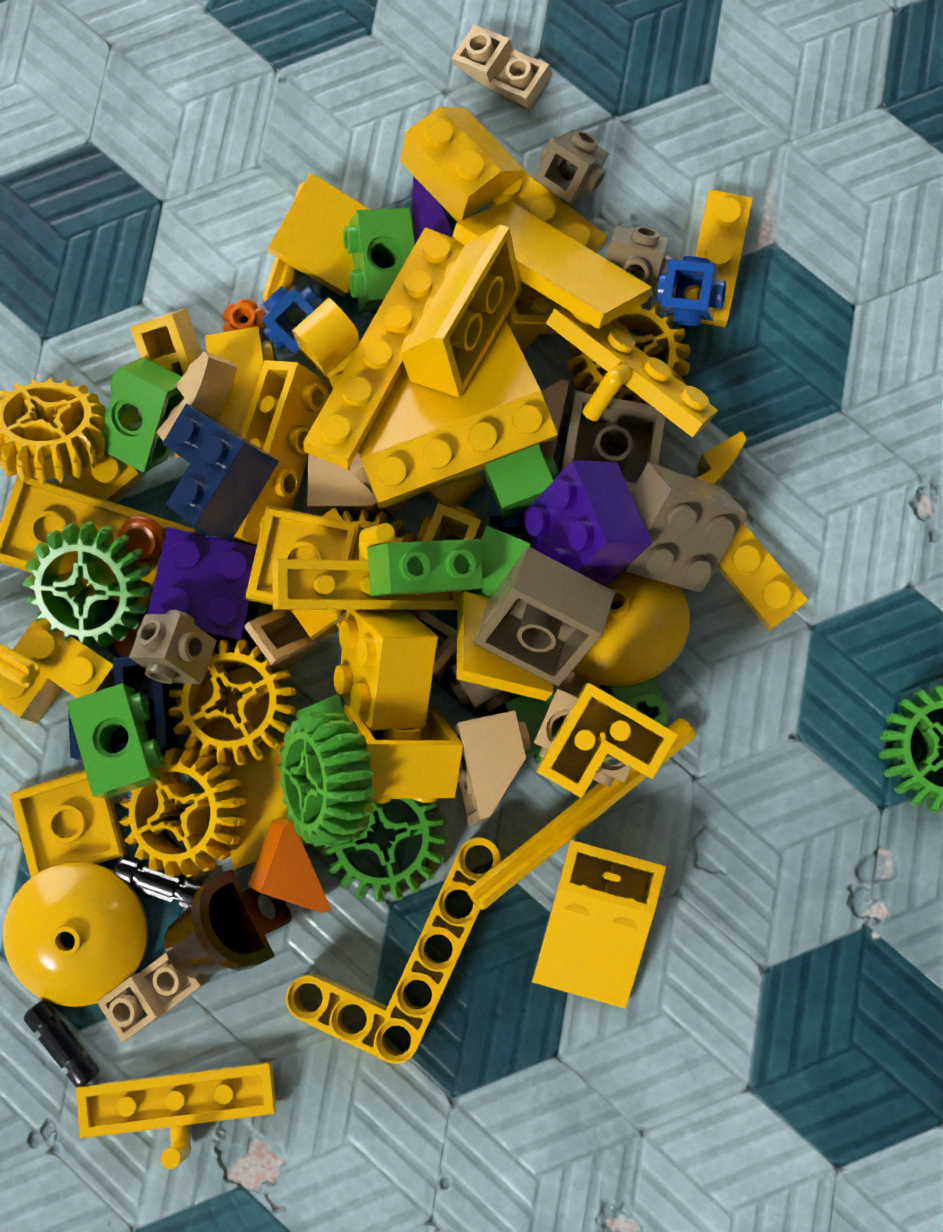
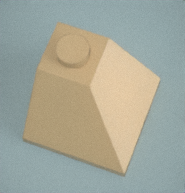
(489, 761)

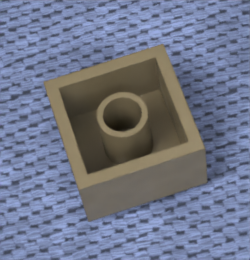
(623, 434)
(687, 524)
(544, 617)

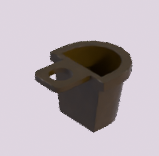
(222, 929)

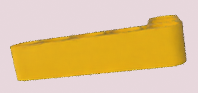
(328, 343)
(419, 967)

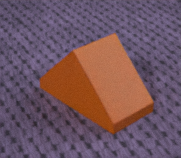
(286, 870)

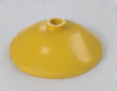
(640, 635)
(101, 916)

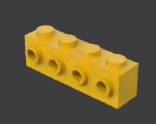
(278, 421)

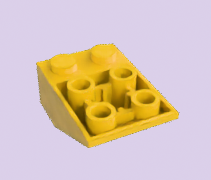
(598, 923)

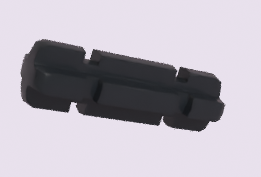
(156, 882)
(61, 1044)

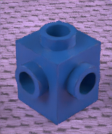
(683, 276)
(279, 303)

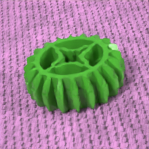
(83, 618)
(928, 735)
(326, 779)
(393, 876)

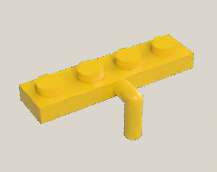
(630, 366)
(346, 583)
(176, 1103)

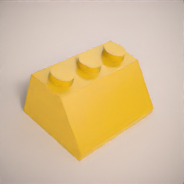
(464, 314)

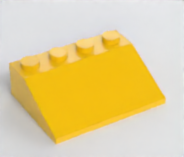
(438, 438)

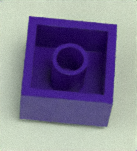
(588, 521)
(205, 581)

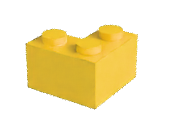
(62, 666)
(600, 727)

